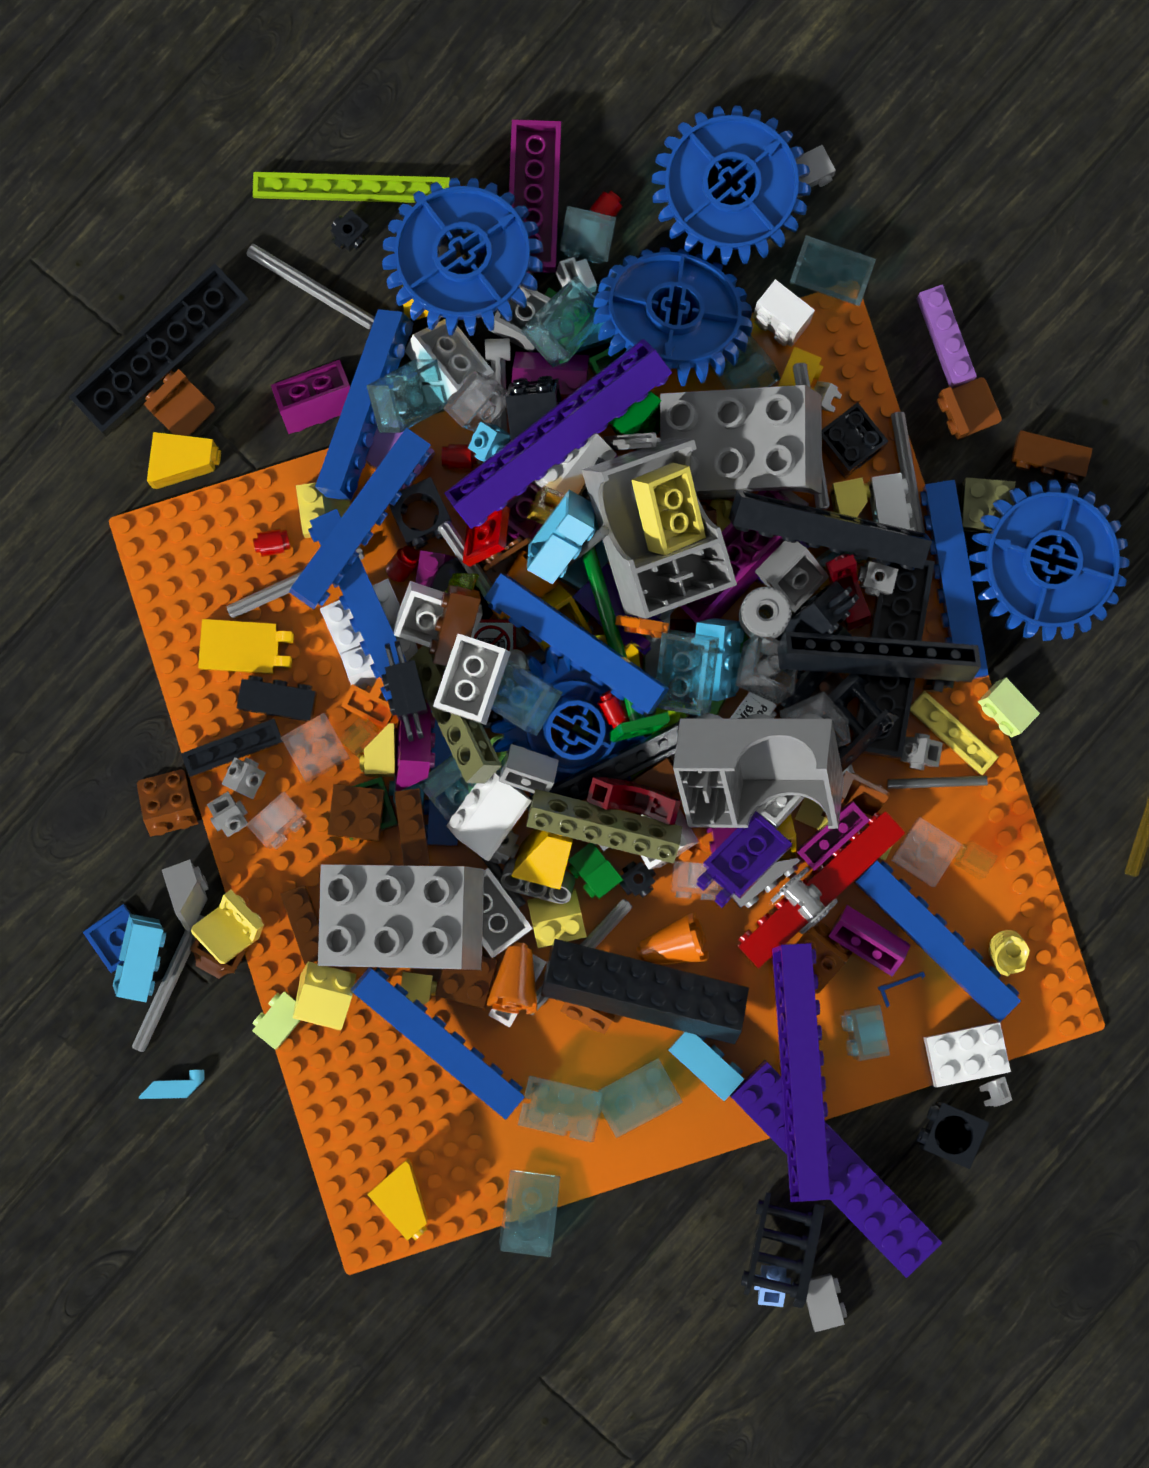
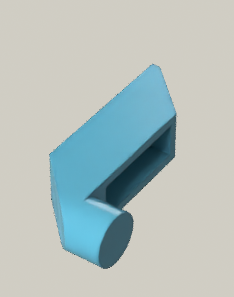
(174, 1088)

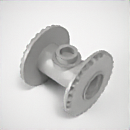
(771, 600)
(807, 897)

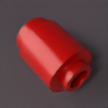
(607, 204)
(458, 456)
(271, 542)
(402, 564)
(613, 709)

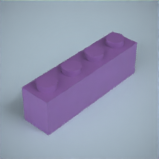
(946, 336)

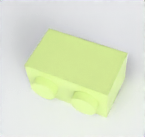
(1008, 707)
(278, 1021)

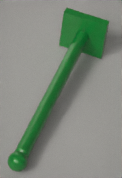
(637, 723)

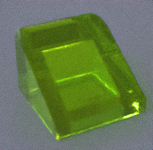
(463, 580)

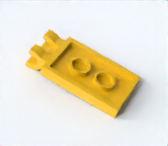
(242, 646)

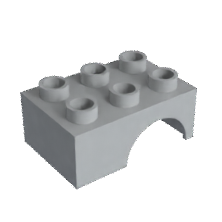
(748, 438)
(645, 579)
(740, 764)
(401, 916)

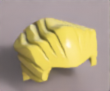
(1008, 952)

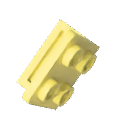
(228, 928)

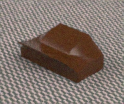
(208, 963)

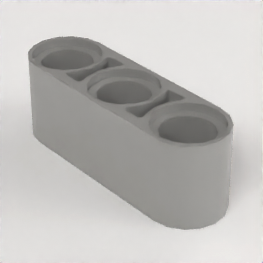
(536, 890)

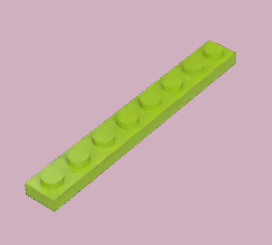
(342, 186)

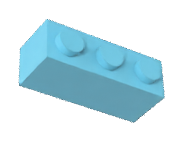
(707, 1064)

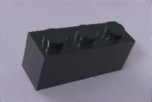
(277, 699)

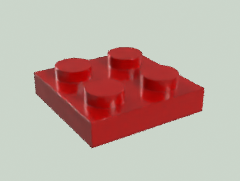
(486, 539)

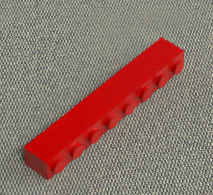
(830, 879)

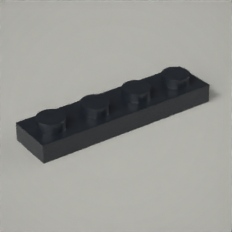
(235, 745)

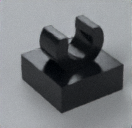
(937, 686)

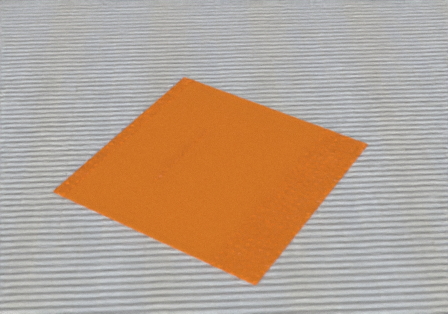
(374, 1095)

